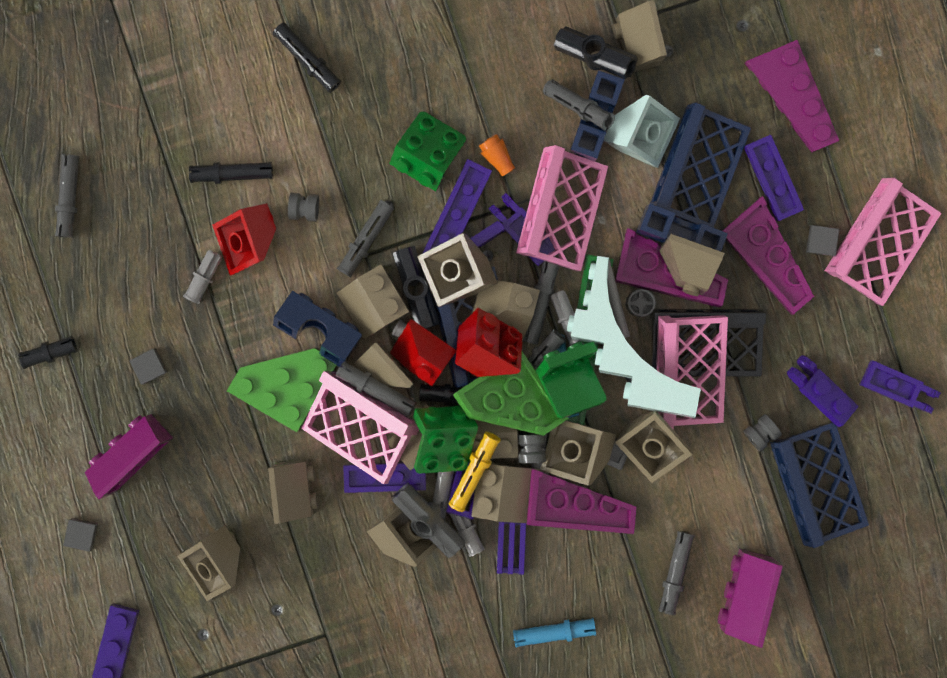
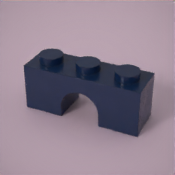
(589, 135)
(660, 223)
(300, 313)

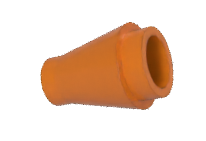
(497, 155)

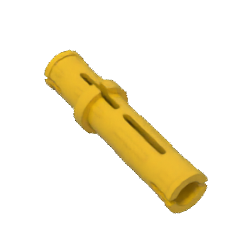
(488, 444)

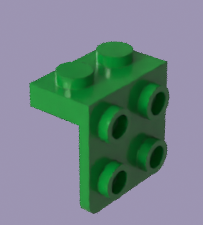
(427, 150)
(571, 380)
(445, 439)

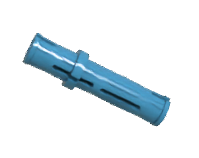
(554, 632)

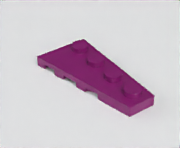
(793, 89)
(763, 249)
(645, 268)
(570, 506)

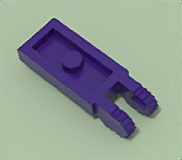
(514, 225)
(897, 386)
(822, 392)

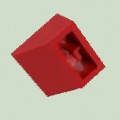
(488, 346)

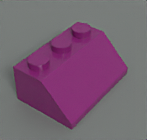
(126, 455)
(750, 597)

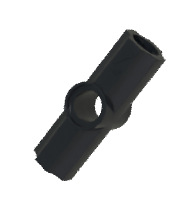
(608, 58)
(410, 271)

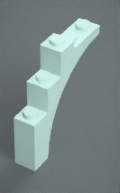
(648, 387)

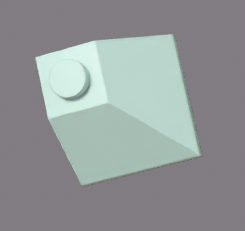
(643, 130)

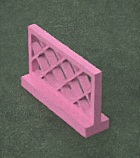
(544, 196)
(867, 225)
(667, 362)
(374, 409)

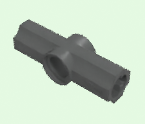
(428, 520)

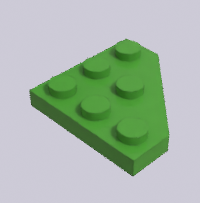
(283, 385)
(510, 401)

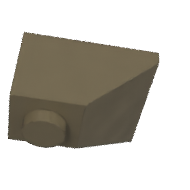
(690, 264)
(456, 270)
(509, 303)
(384, 367)
(577, 452)
(398, 540)
(213, 562)

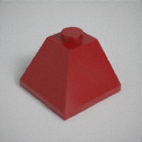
(245, 237)
(422, 352)

